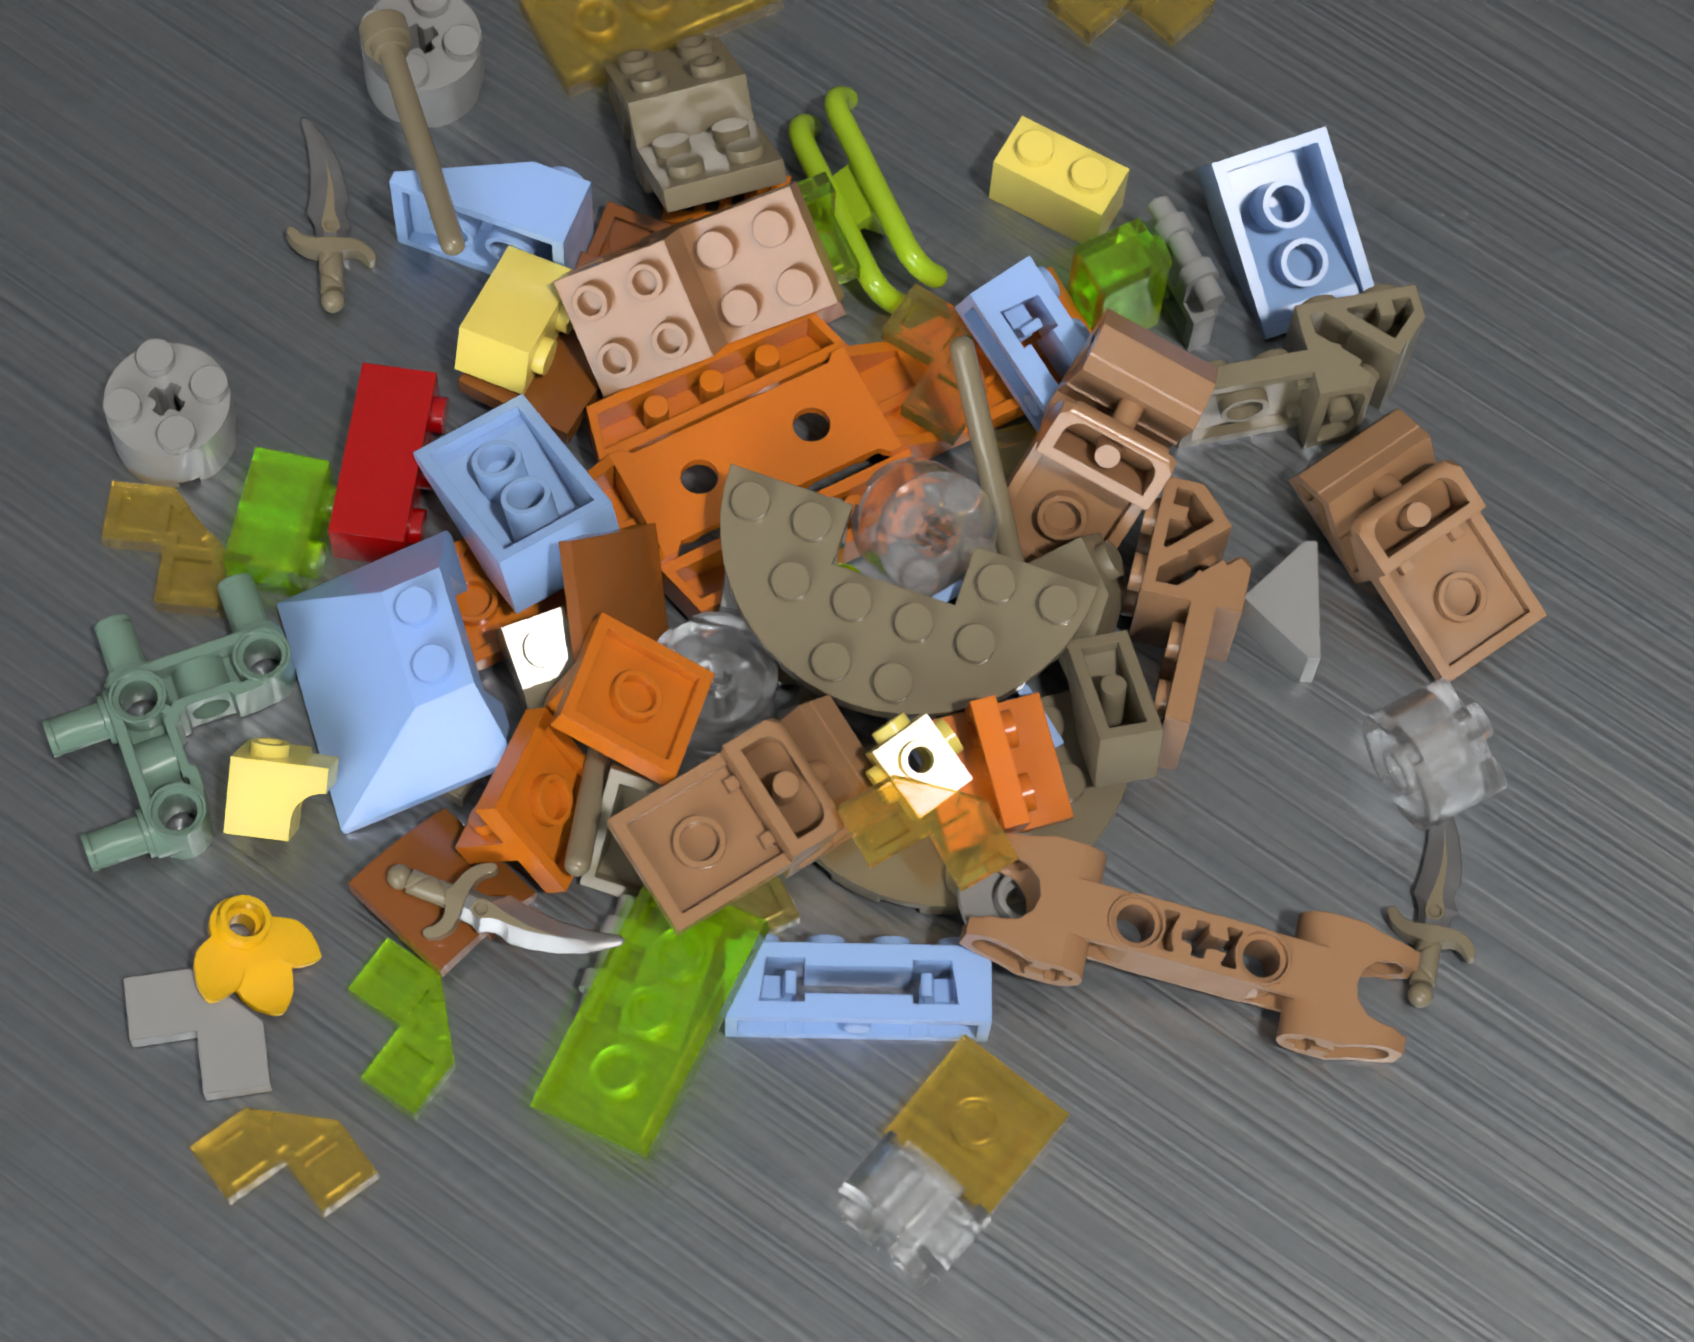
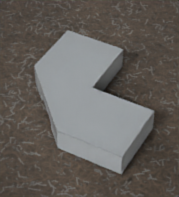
(229, 1037)

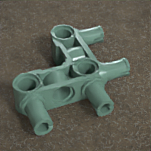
(188, 692)

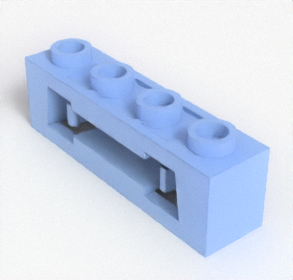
(1008, 313)
(952, 993)

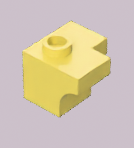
(270, 784)

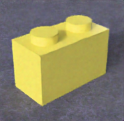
(1058, 182)
(514, 322)

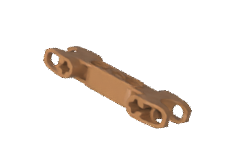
(1305, 977)

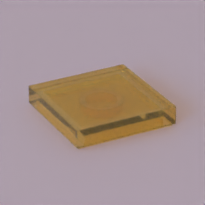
(979, 1123)

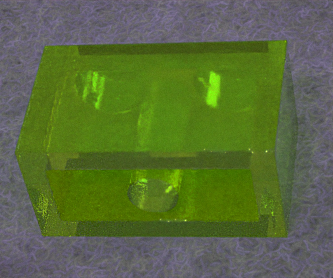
(1122, 273)
(282, 522)

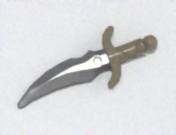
(327, 212)
(1436, 904)
(495, 914)

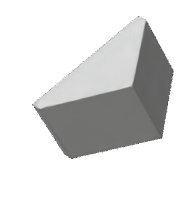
(1285, 612)

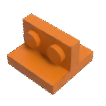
(630, 699)
(1012, 762)
(529, 803)

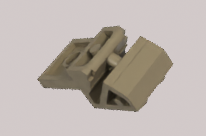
(691, 123)
(1325, 376)

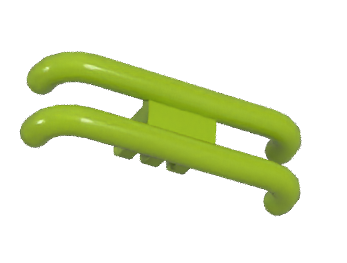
(862, 198)

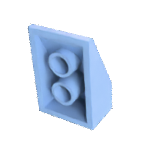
(501, 206)
(1286, 226)
(515, 497)

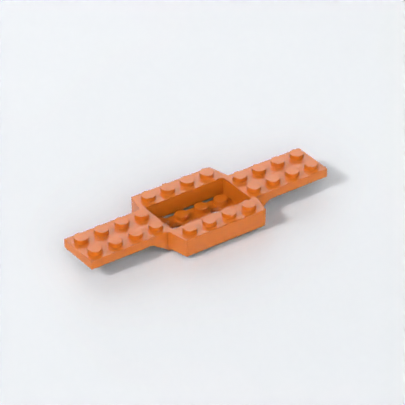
(742, 414)

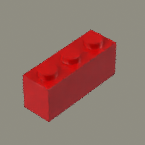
(379, 478)

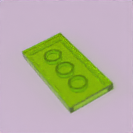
(648, 1026)

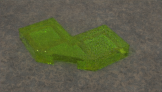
(421, 1050)

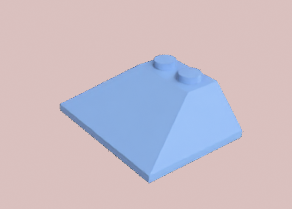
(394, 682)

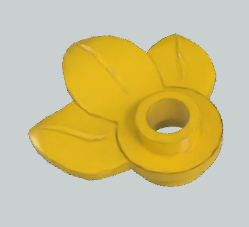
(252, 965)

